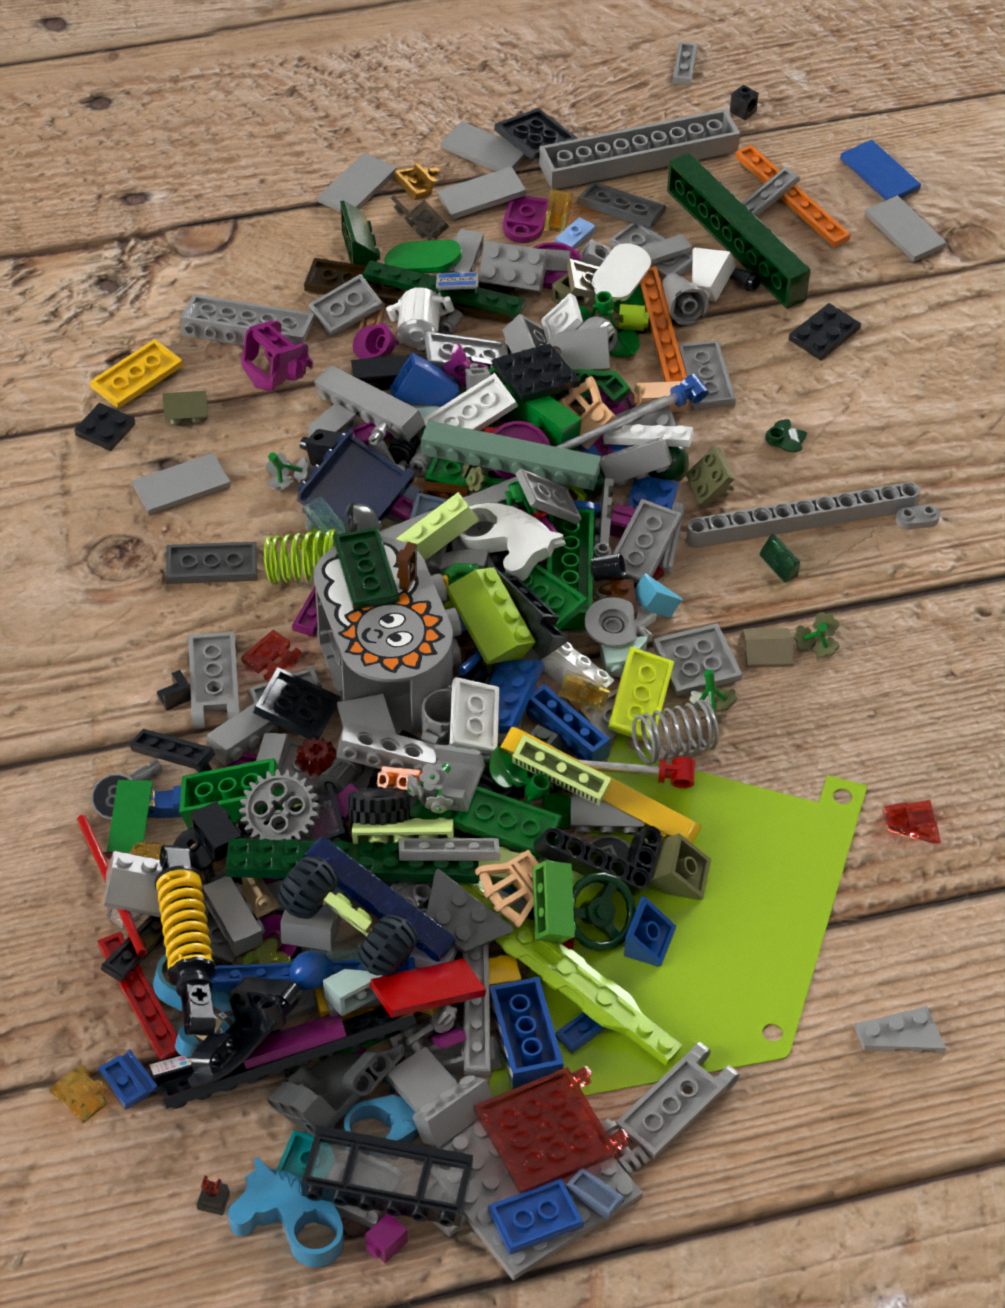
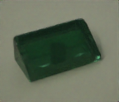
(780, 558)

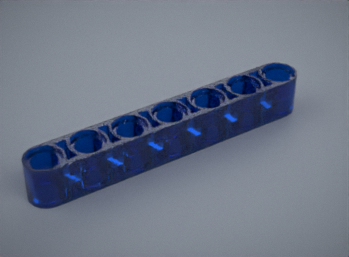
(381, 899)

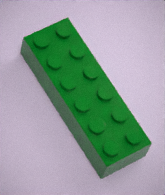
(573, 560)

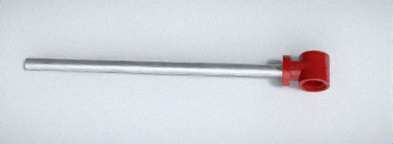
(680, 771)

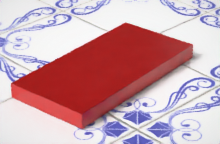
(427, 987)

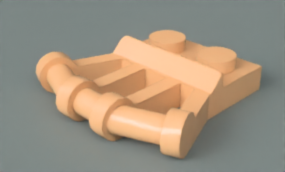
(595, 414)
(521, 875)

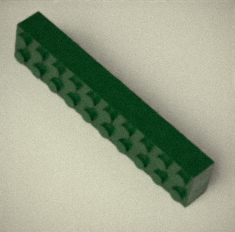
(738, 230)

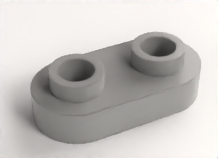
(917, 517)

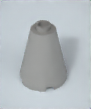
(684, 299)

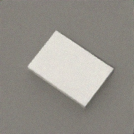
(474, 715)

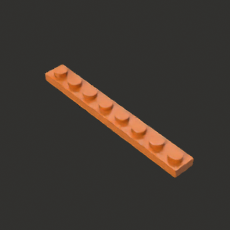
(795, 198)
(662, 327)

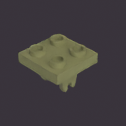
(710, 477)

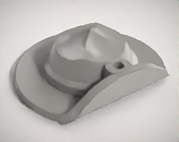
(611, 622)

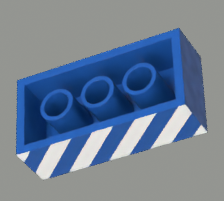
(524, 1030)

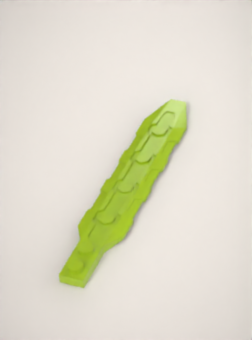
(582, 984)

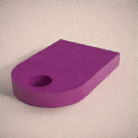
(527, 216)

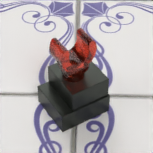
(213, 1196)

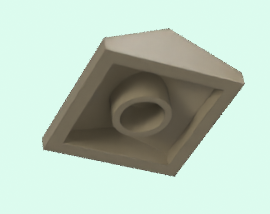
(768, 647)

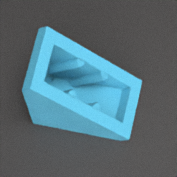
(656, 597)

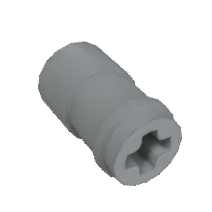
(420, 463)

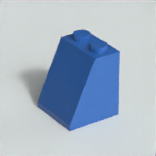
(424, 383)

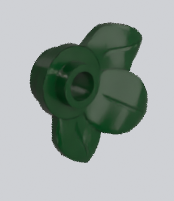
(785, 436)

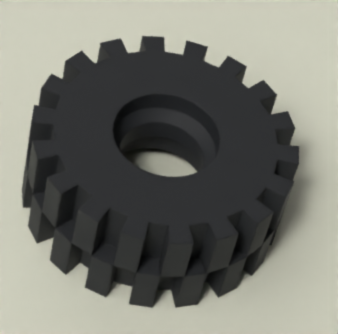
(378, 806)

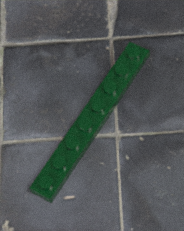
(408, 279)

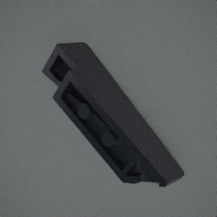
(536, 615)

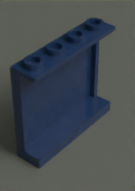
(355, 475)

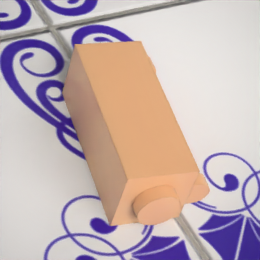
(650, 391)

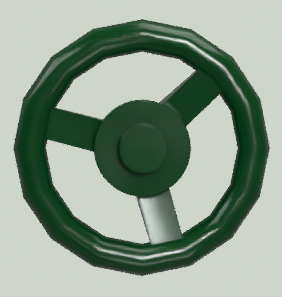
(601, 911)

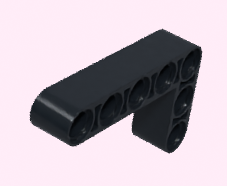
(583, 852)

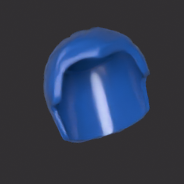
(310, 970)

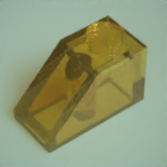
(558, 210)
(583, 691)

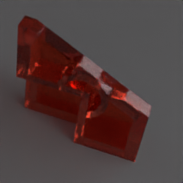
(912, 820)

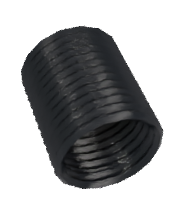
(608, 567)

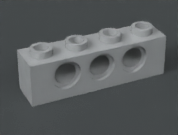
(383, 748)

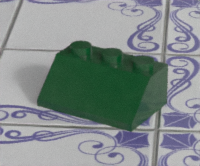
(357, 235)

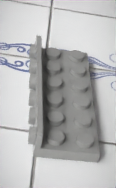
(229, 320)

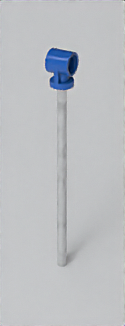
(690, 388)

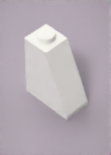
(711, 270)

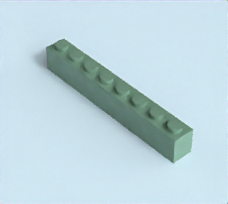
(510, 454)

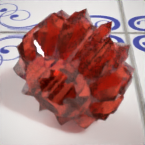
(315, 756)

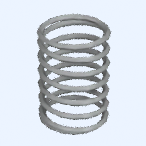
(655, 737)

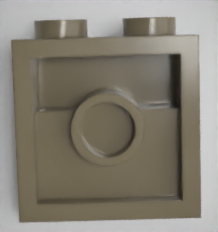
(580, 279)

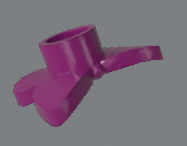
(459, 363)

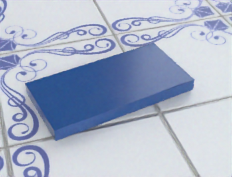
(880, 170)

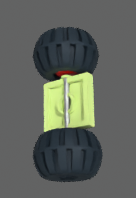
(312, 886)

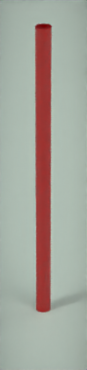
(103, 866)

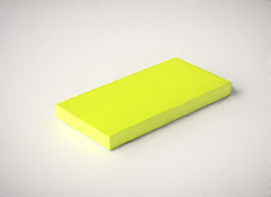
(640, 691)

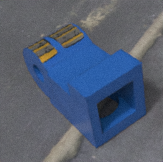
(165, 803)

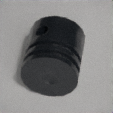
(402, 449)

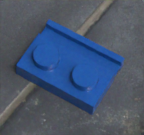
(127, 1079)

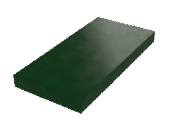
(366, 568)

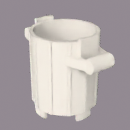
(418, 312)

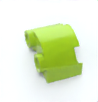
(633, 317)

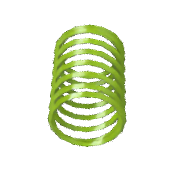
(273, 573)

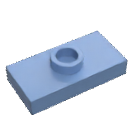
(576, 233)

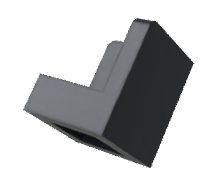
(177, 693)

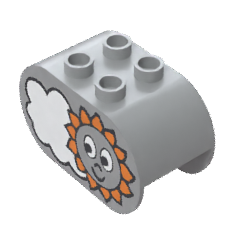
(389, 647)

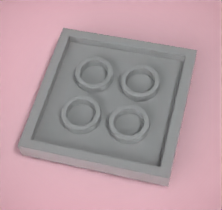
(695, 653)

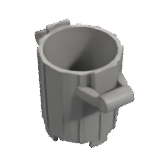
(436, 716)

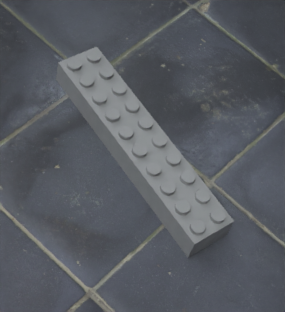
(637, 149)

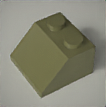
(185, 405)
(681, 868)

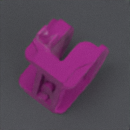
(279, 354)

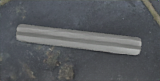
(668, 557)

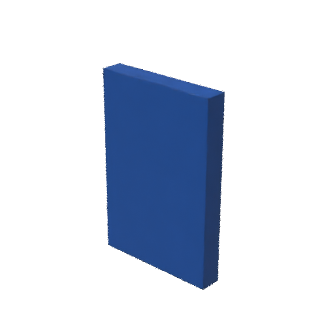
(535, 1216)

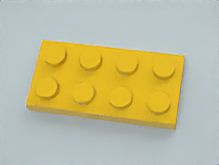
(136, 373)

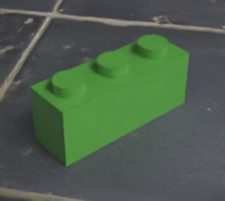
(553, 902)

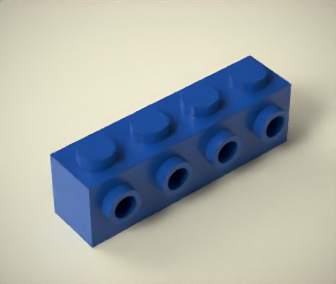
(574, 730)

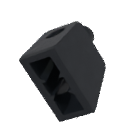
(319, 444)

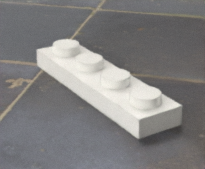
(635, 434)

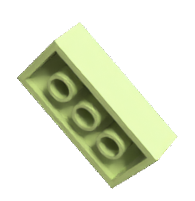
(408, 829)

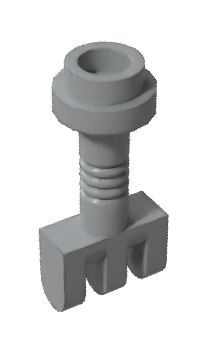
(628, 1155)

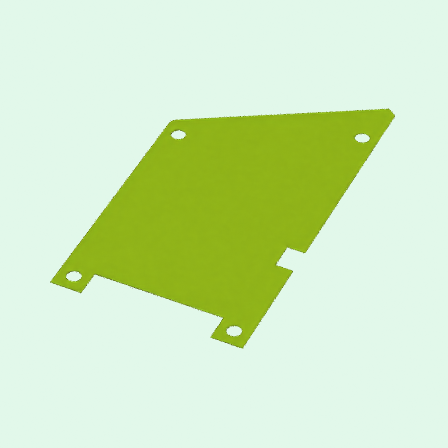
(738, 952)

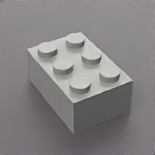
(513, 267)

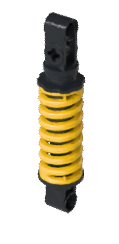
(186, 938)

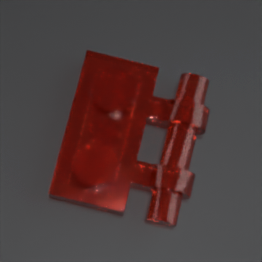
(266, 651)

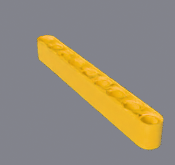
(626, 799)

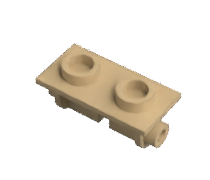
(259, 896)

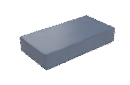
(595, 1193)

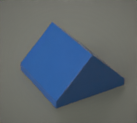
(648, 934)

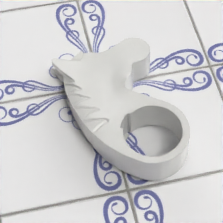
(513, 531)

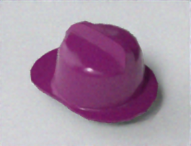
(374, 342)

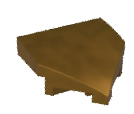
(417, 181)

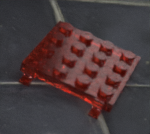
(547, 1129)

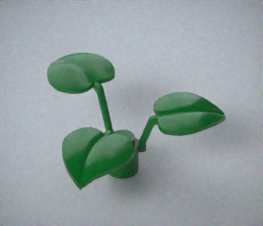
(627, 340)
(507, 774)

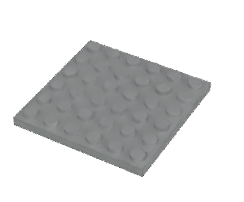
(493, 1183)

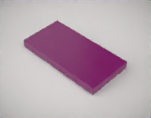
(297, 1040)

